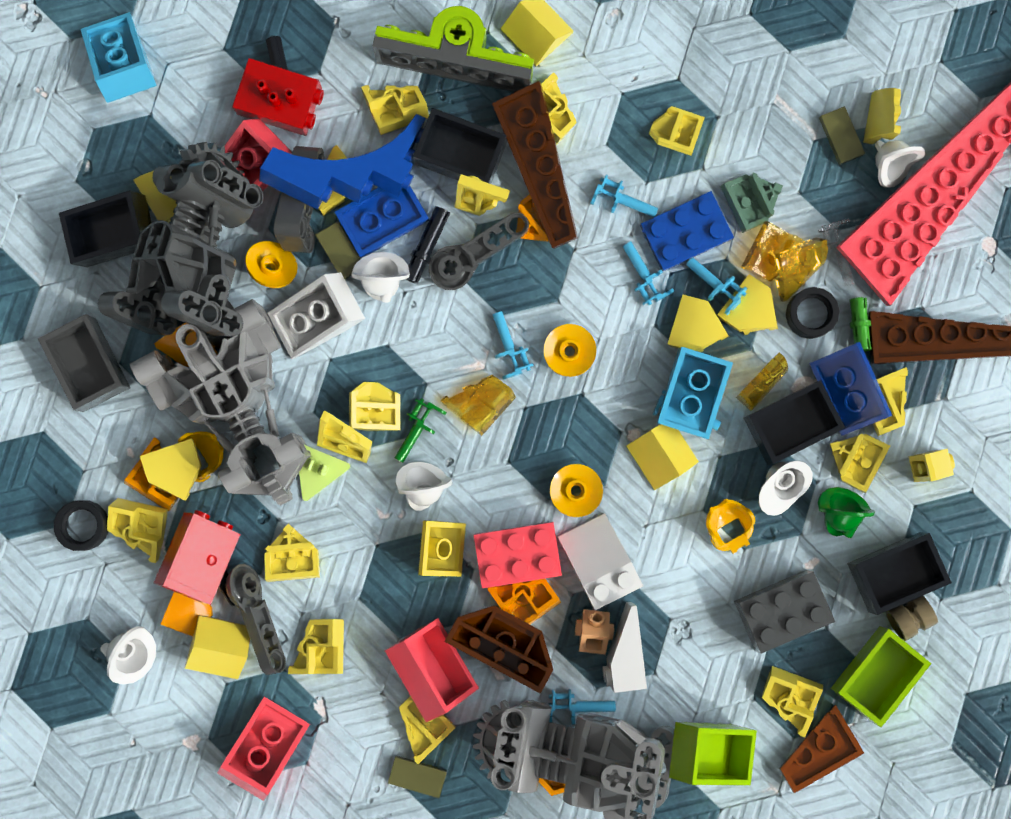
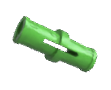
(860, 322)

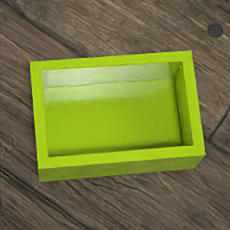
(881, 676)
(712, 754)

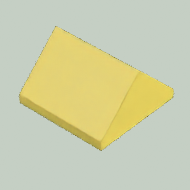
(536, 29)
(662, 455)
(442, 548)
(218, 647)

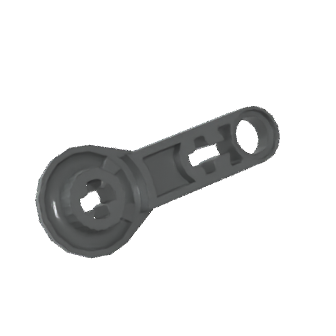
(471, 254)
(246, 593)

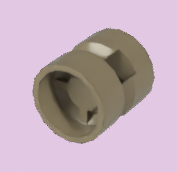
(911, 617)

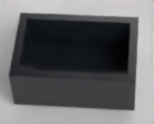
(459, 147)
(104, 228)
(794, 423)
(899, 573)

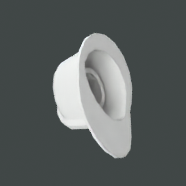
(784, 486)

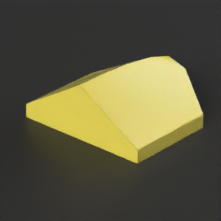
(677, 130)
(374, 408)

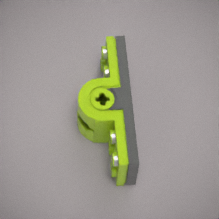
(454, 52)

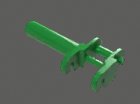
(416, 429)

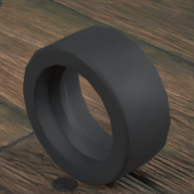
(828, 300)
(60, 525)

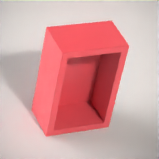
(517, 555)
(431, 670)

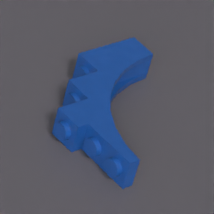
(315, 179)

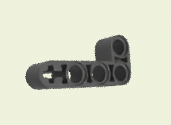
(294, 216)

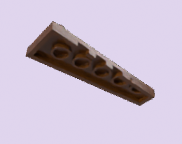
(533, 144)
(919, 339)

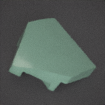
(751, 200)

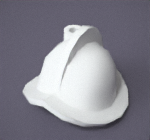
(895, 161)
(381, 274)
(421, 484)
(129, 655)

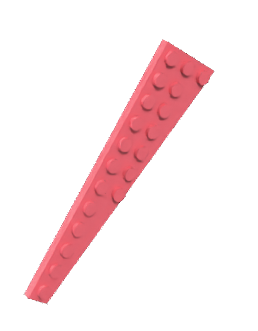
(910, 222)

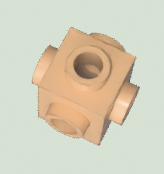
(594, 631)

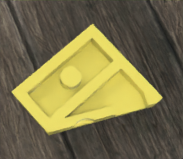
(478, 196)
(894, 392)
(342, 438)
(423, 735)

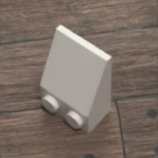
(316, 314)
(600, 561)
(625, 658)

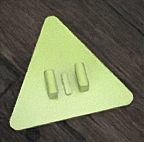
(319, 472)

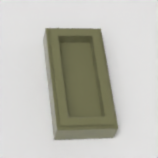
(841, 135)
(338, 249)
(417, 777)

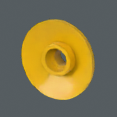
(271, 255)
(570, 336)
(590, 487)

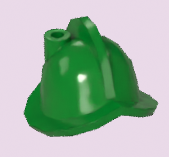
(843, 511)

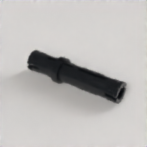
(424, 249)

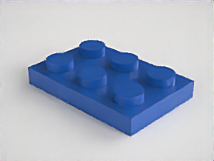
(380, 219)
(686, 231)
(852, 387)

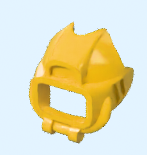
(209, 448)
(725, 513)

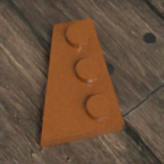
(821, 752)

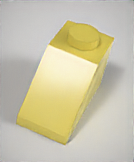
(932, 465)

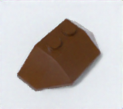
(504, 645)

